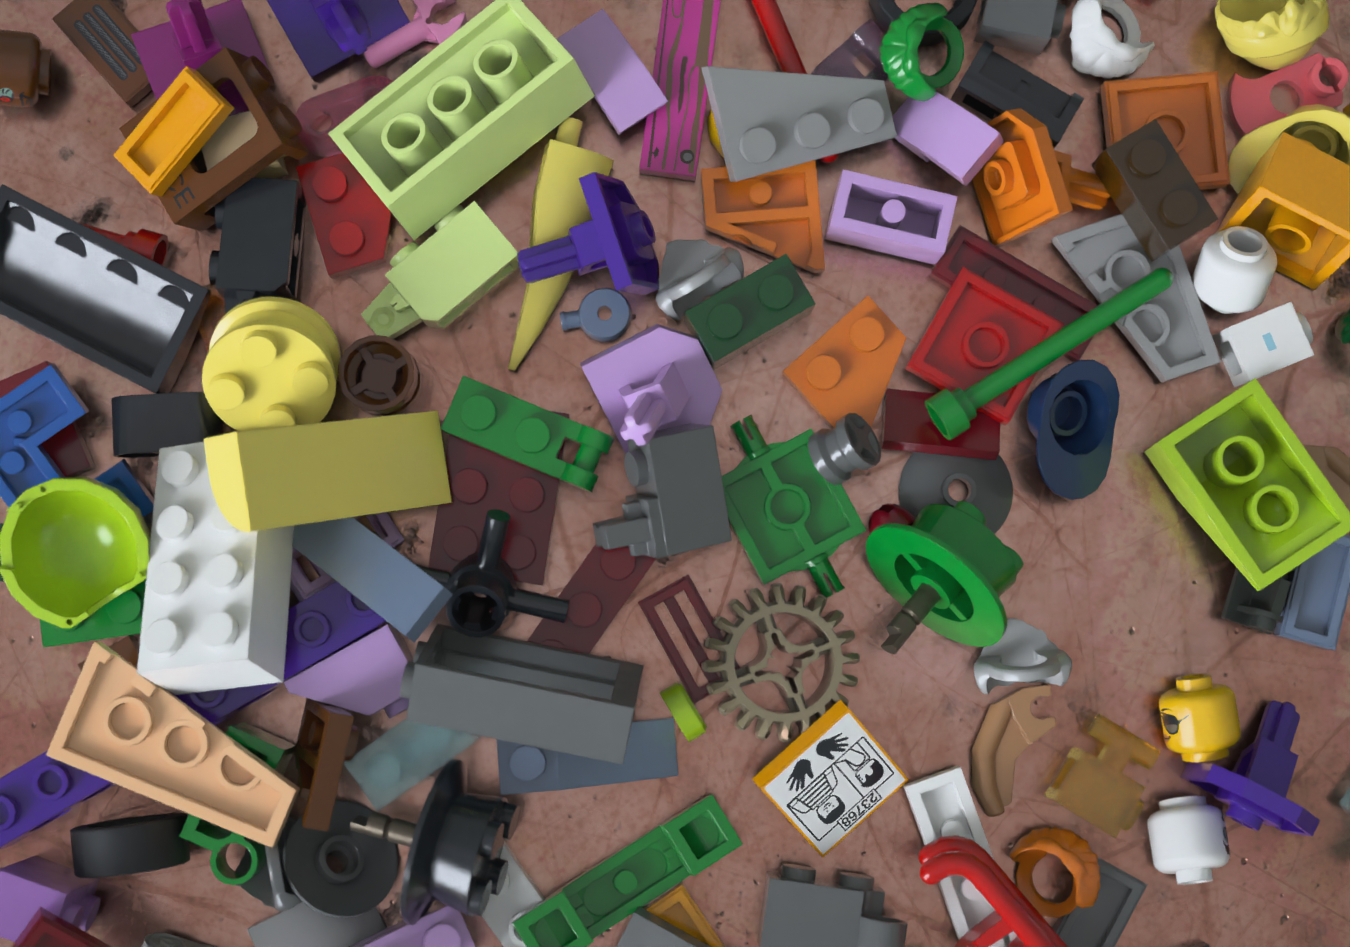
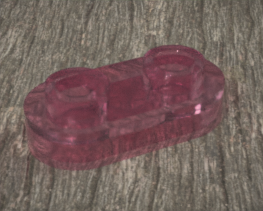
(338, 105)

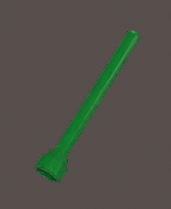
(956, 408)

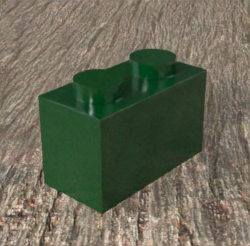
(749, 311)

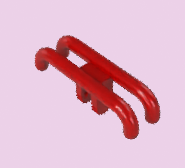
(1012, 909)

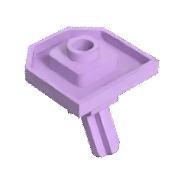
(653, 383)

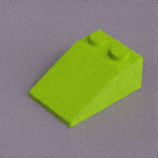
(1251, 485)

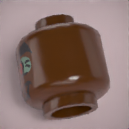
(23, 69)

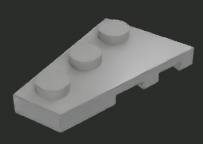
(792, 118)
(1166, 330)

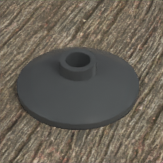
(928, 477)
(366, 864)

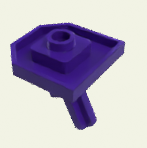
(335, 29)
(615, 238)
(1261, 777)

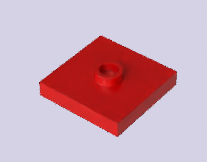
(975, 335)

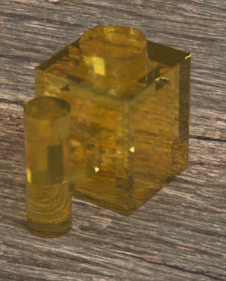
(1096, 786)

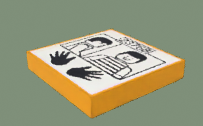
(830, 778)

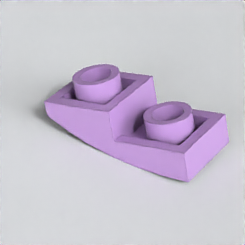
(613, 71)
(946, 135)

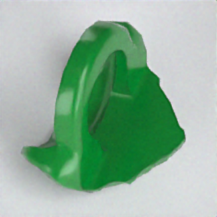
(900, 51)

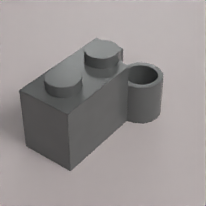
(825, 912)

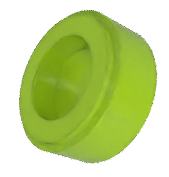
(684, 711)

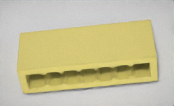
(328, 470)

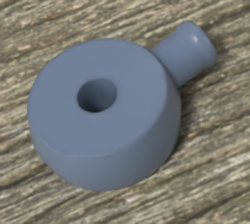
(588, 311)

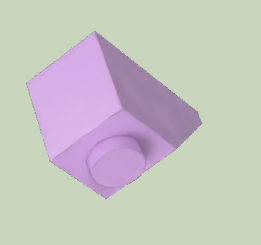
(361, 676)

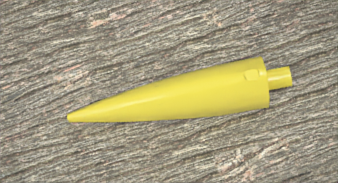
(556, 207)

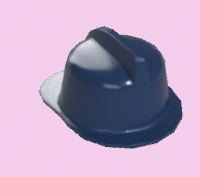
(1074, 427)

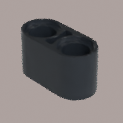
(160, 421)

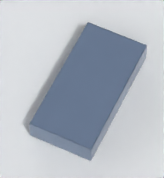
(1318, 597)

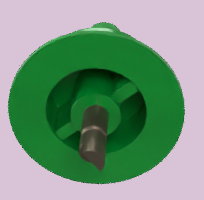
(944, 575)

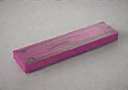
(682, 48)

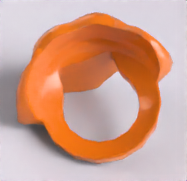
(1075, 855)

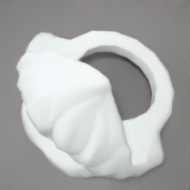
(1096, 45)

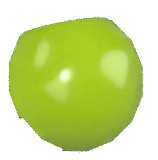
(72, 548)

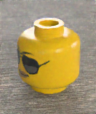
(1199, 718)

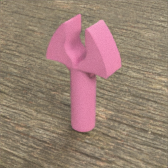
(415, 32)

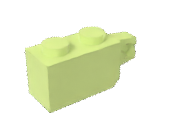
(443, 274)

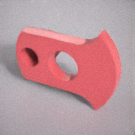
(1250, 99)

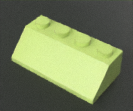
(462, 114)

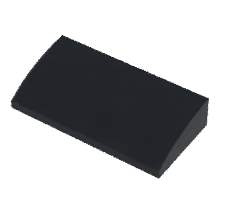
(95, 294)

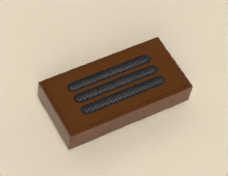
(106, 42)

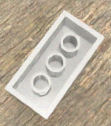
(211, 590)

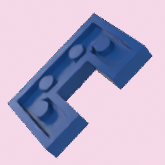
(32, 416)

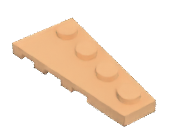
(167, 751)

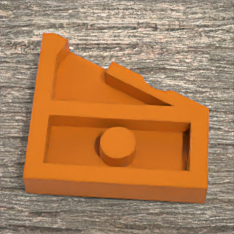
(768, 212)
(849, 365)

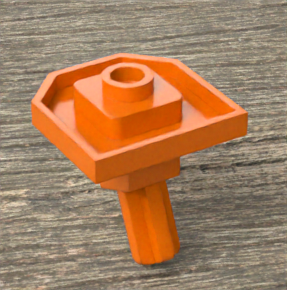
(1030, 181)

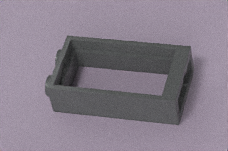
(523, 693)

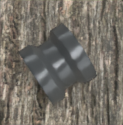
(844, 449)

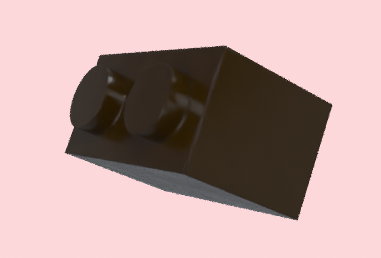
(1153, 190)

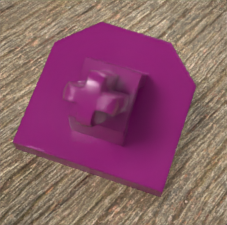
(193, 39)

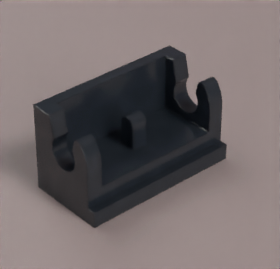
(999, 85)

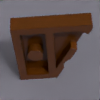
(322, 746)

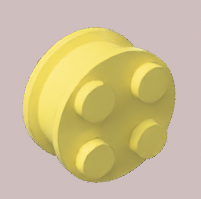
(271, 365)

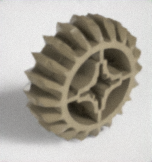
(769, 636)

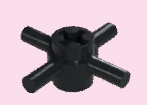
(491, 576)

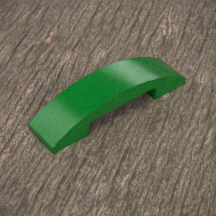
(630, 878)

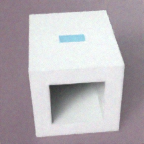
(1264, 343)

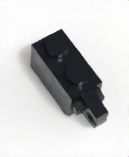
(259, 241)

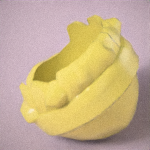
(1271, 31)

